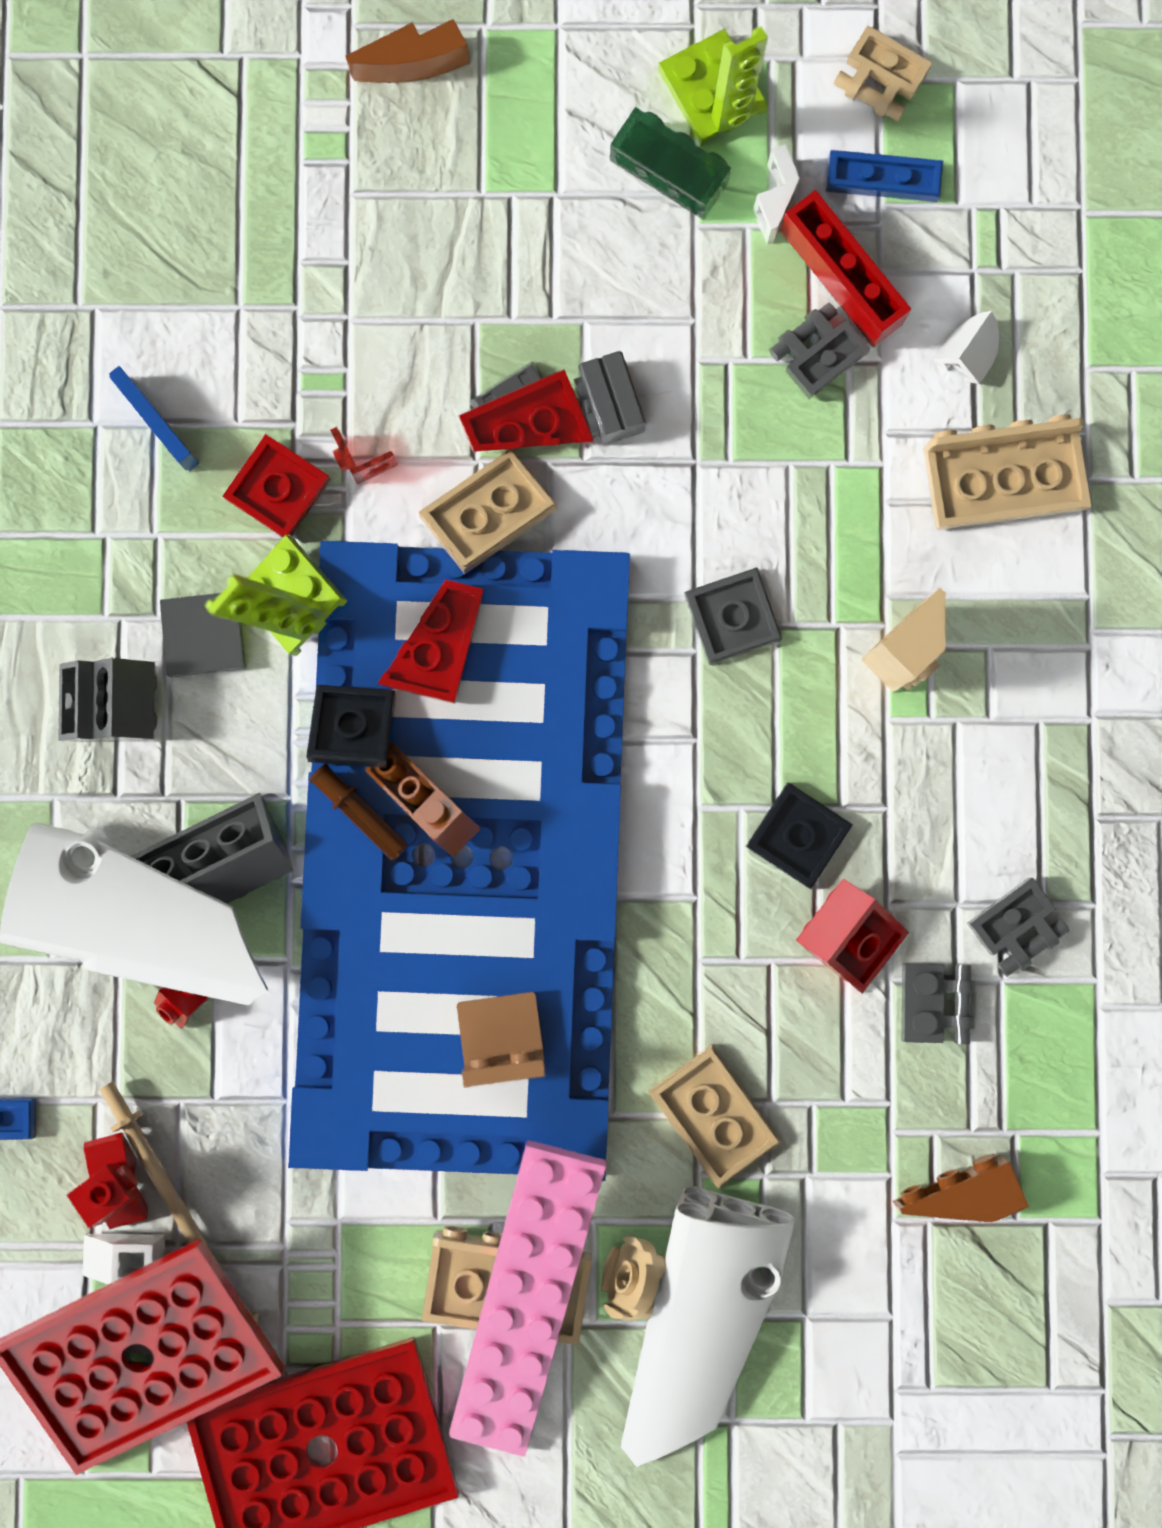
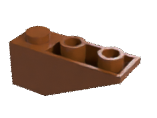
(424, 801)
(976, 1194)

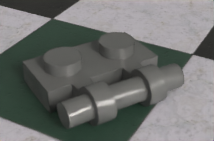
(827, 358)
(1010, 918)
(924, 1003)

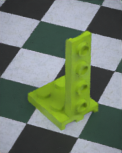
(717, 82)
(281, 596)

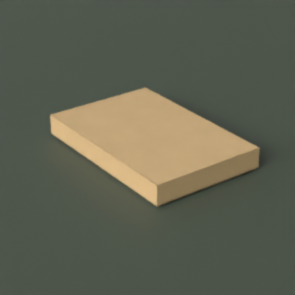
(487, 511)
(714, 1116)

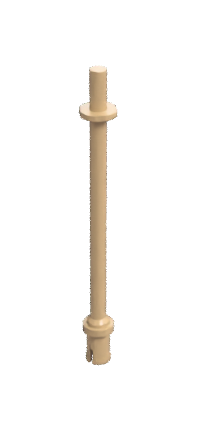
(154, 1168)

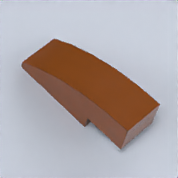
(410, 56)

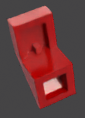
(109, 1151)

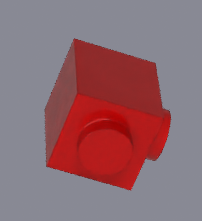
(104, 1194)

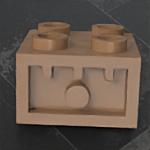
(500, 1039)

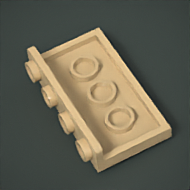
(1007, 472)
(461, 1276)

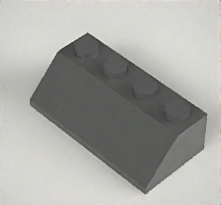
(225, 852)

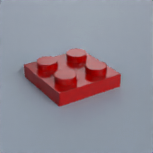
(276, 487)

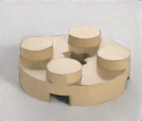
(632, 1279)

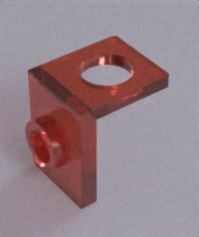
(365, 470)

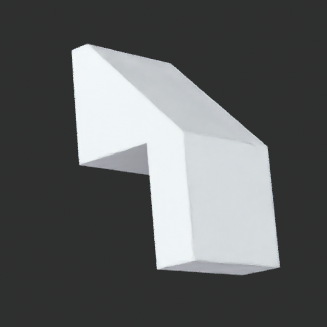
(773, 203)

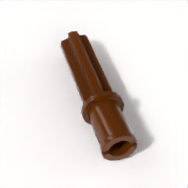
(358, 811)

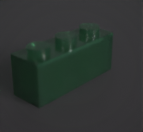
(670, 162)

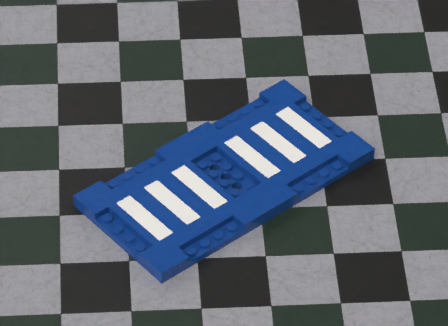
(401, 943)

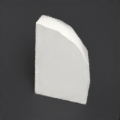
(971, 347)

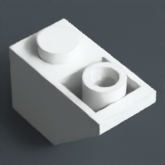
(117, 1255)

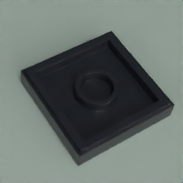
(351, 726)
(798, 835)

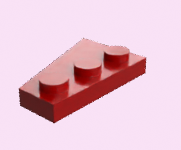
(528, 417)
(438, 648)

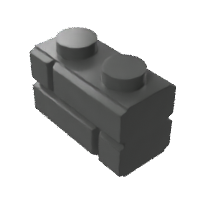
(610, 398)

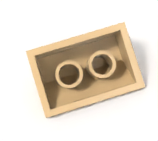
(912, 646)

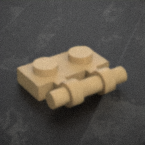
(888, 64)

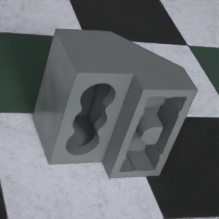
(107, 700)

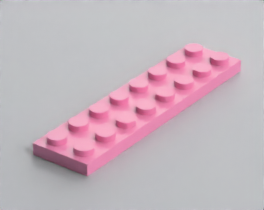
(527, 1297)

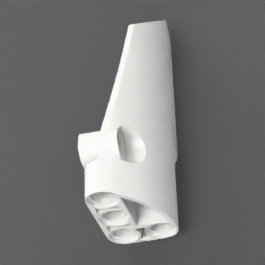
(124, 918)
(703, 1318)

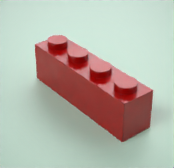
(844, 268)

